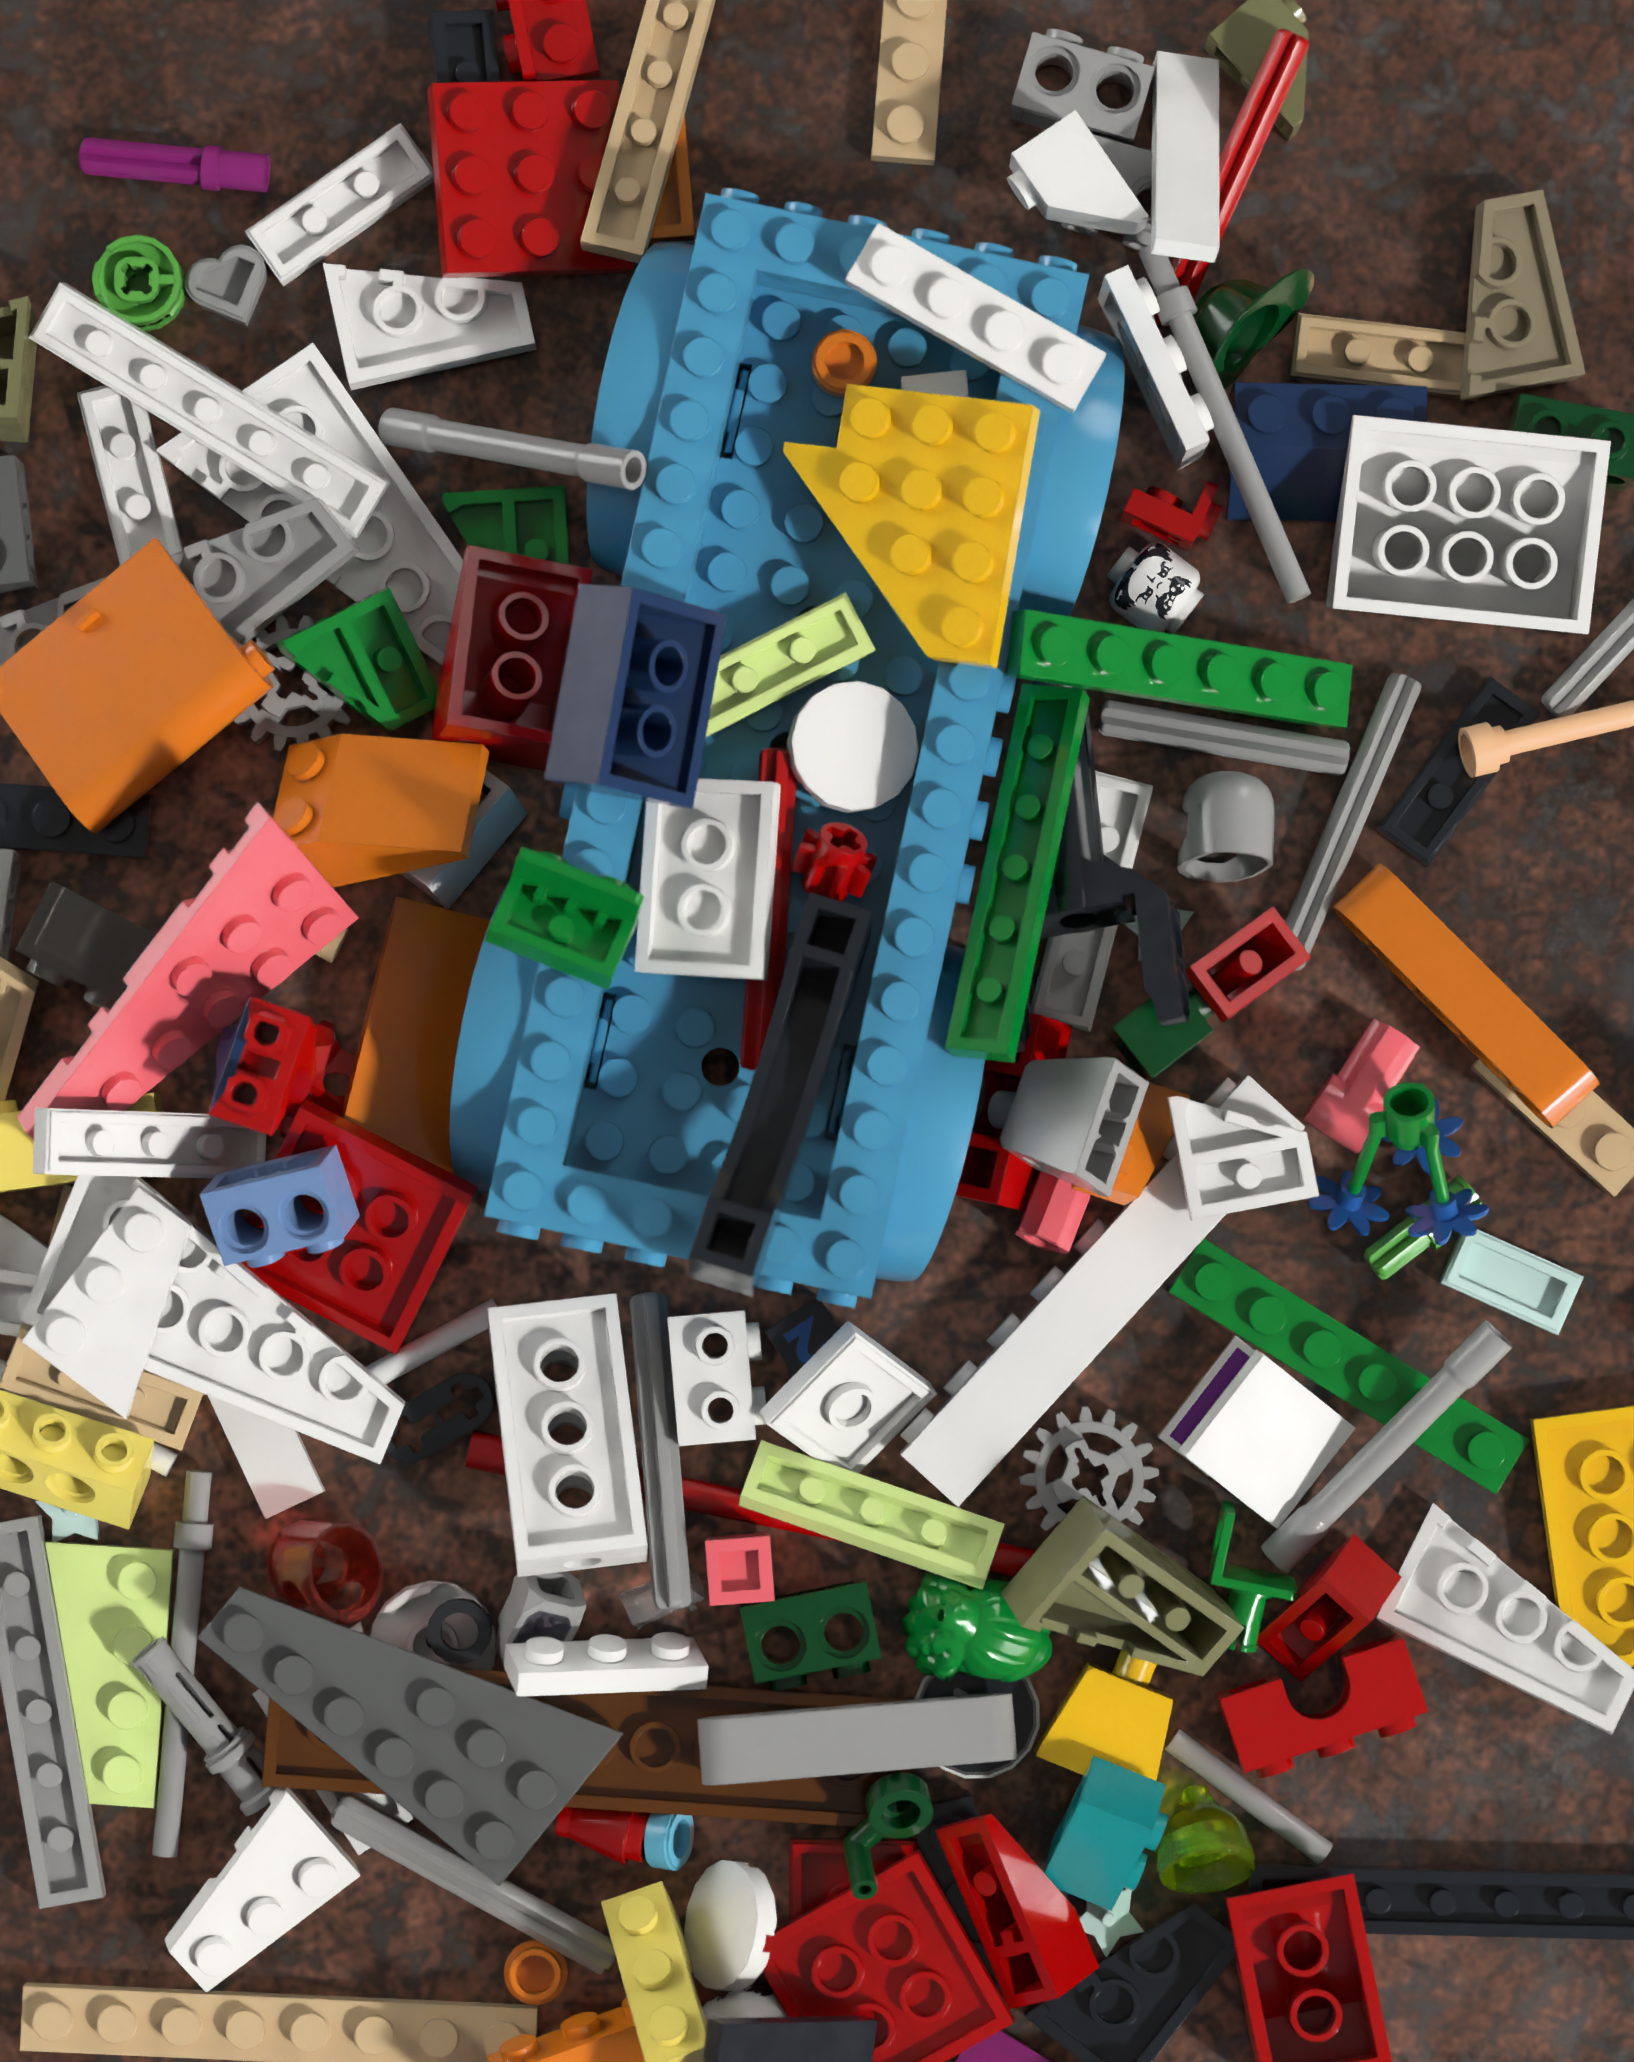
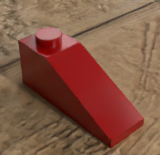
(1018, 1913)

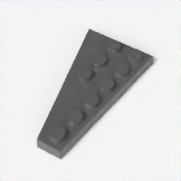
(437, 1740)

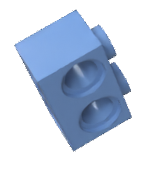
(274, 1194)

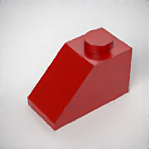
(1247, 964)
(1329, 1608)

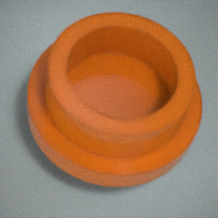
(535, 1973)

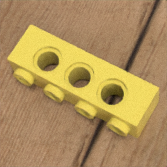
(72, 1460)

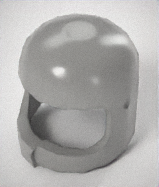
(1227, 815)

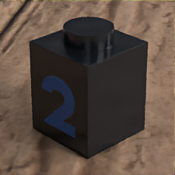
(802, 1334)

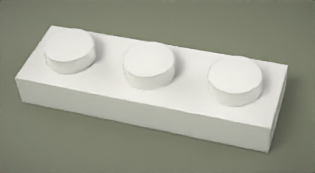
(605, 1665)

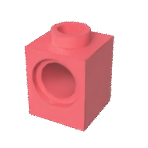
(739, 1568)

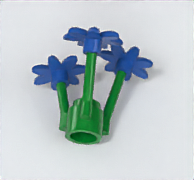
(1413, 1127)

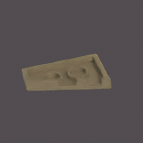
(1517, 302)

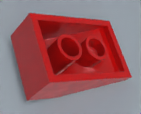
(507, 654)
(1307, 1974)

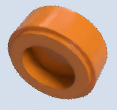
(841, 360)

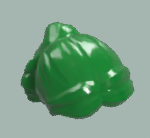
(970, 1632)

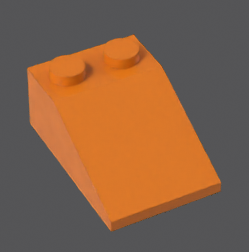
(380, 803)

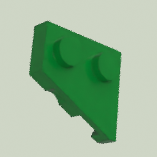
(514, 520)
(367, 661)

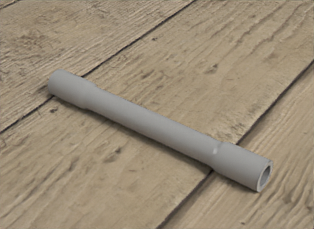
(590, 462)
(1312, 1521)

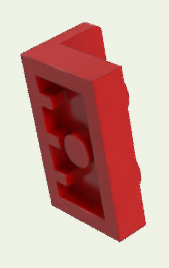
(550, 40)

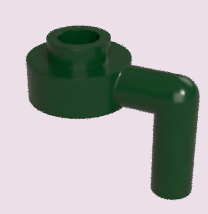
(896, 1809)

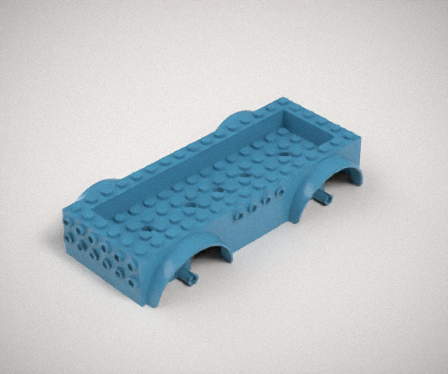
(702, 363)

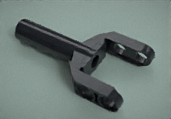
(1099, 893)

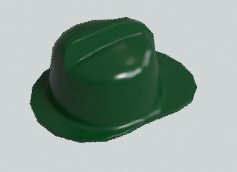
(1245, 316)

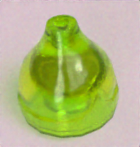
(1203, 1846)

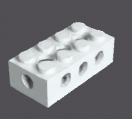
(597, 1402)

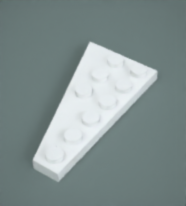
(232, 1333)

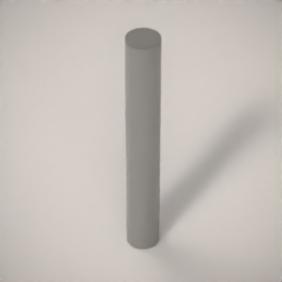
(1248, 1796)

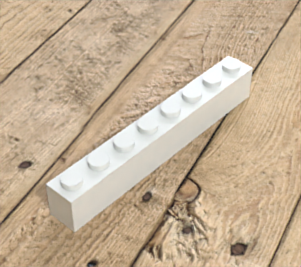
(1071, 1320)

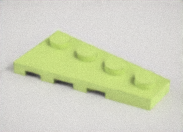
(109, 1610)

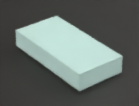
(1512, 1280)

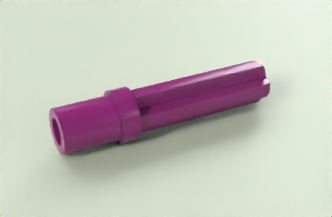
(206, 166)

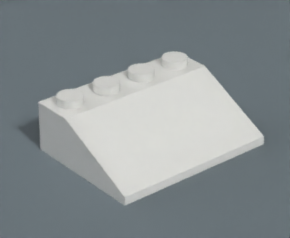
(1469, 524)

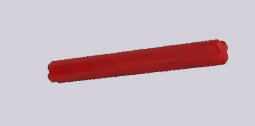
(1248, 139)
(762, 995)

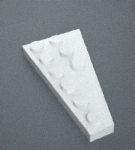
(401, 540)

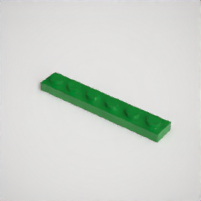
(1178, 669)
(1017, 873)
(1341, 1361)

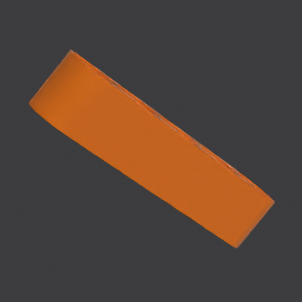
(1466, 995)

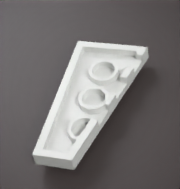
(1491, 1618)

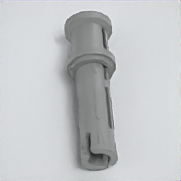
(228, 1748)

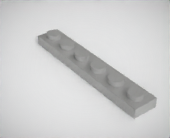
(43, 1723)

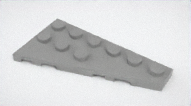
(241, 576)

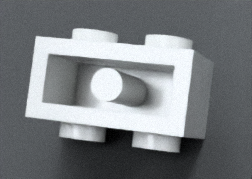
(702, 1377)

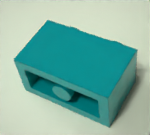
(1105, 1832)

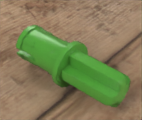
(1399, 1248)

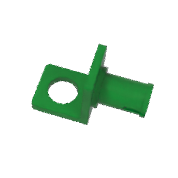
(1246, 1585)

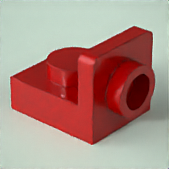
(1161, 517)

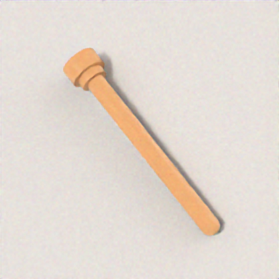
(1487, 747)

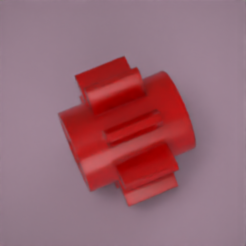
(834, 861)

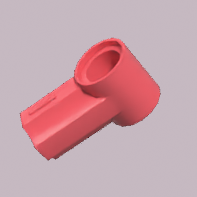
(1358, 1088)
(1052, 1214)

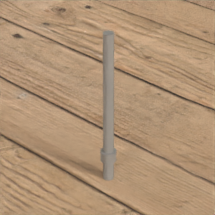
(1177, 311)
(192, 1537)

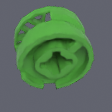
(140, 281)

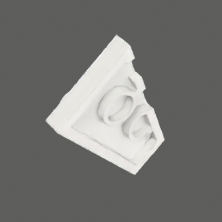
(420, 325)
(112, 1303)
(266, 1888)

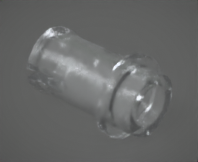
(640, 1606)

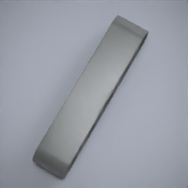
(856, 1738)

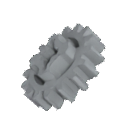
(278, 710)
(1115, 1463)

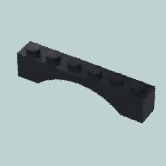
(781, 1096)

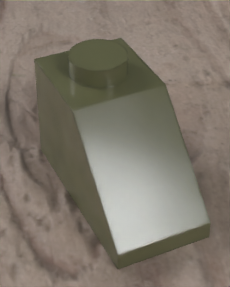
(1242, 45)

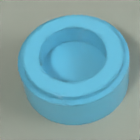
(668, 1840)

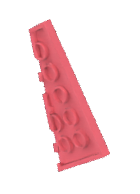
(231, 942)

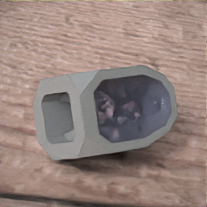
(540, 1607)

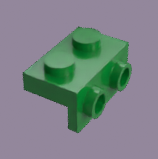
(565, 917)

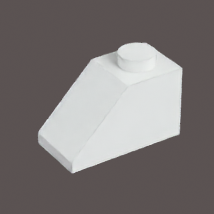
(1074, 180)

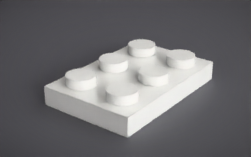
(1156, 366)
(709, 882)

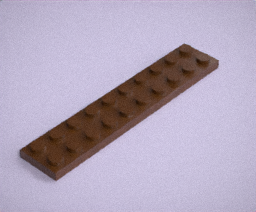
(646, 1770)

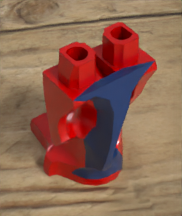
(273, 1066)

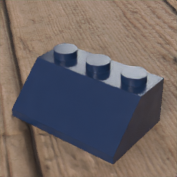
(1303, 440)
(635, 695)

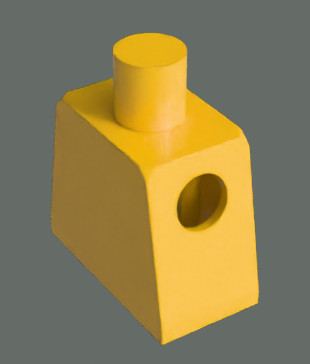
(1109, 1718)

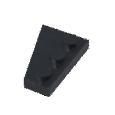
(1140, 1990)

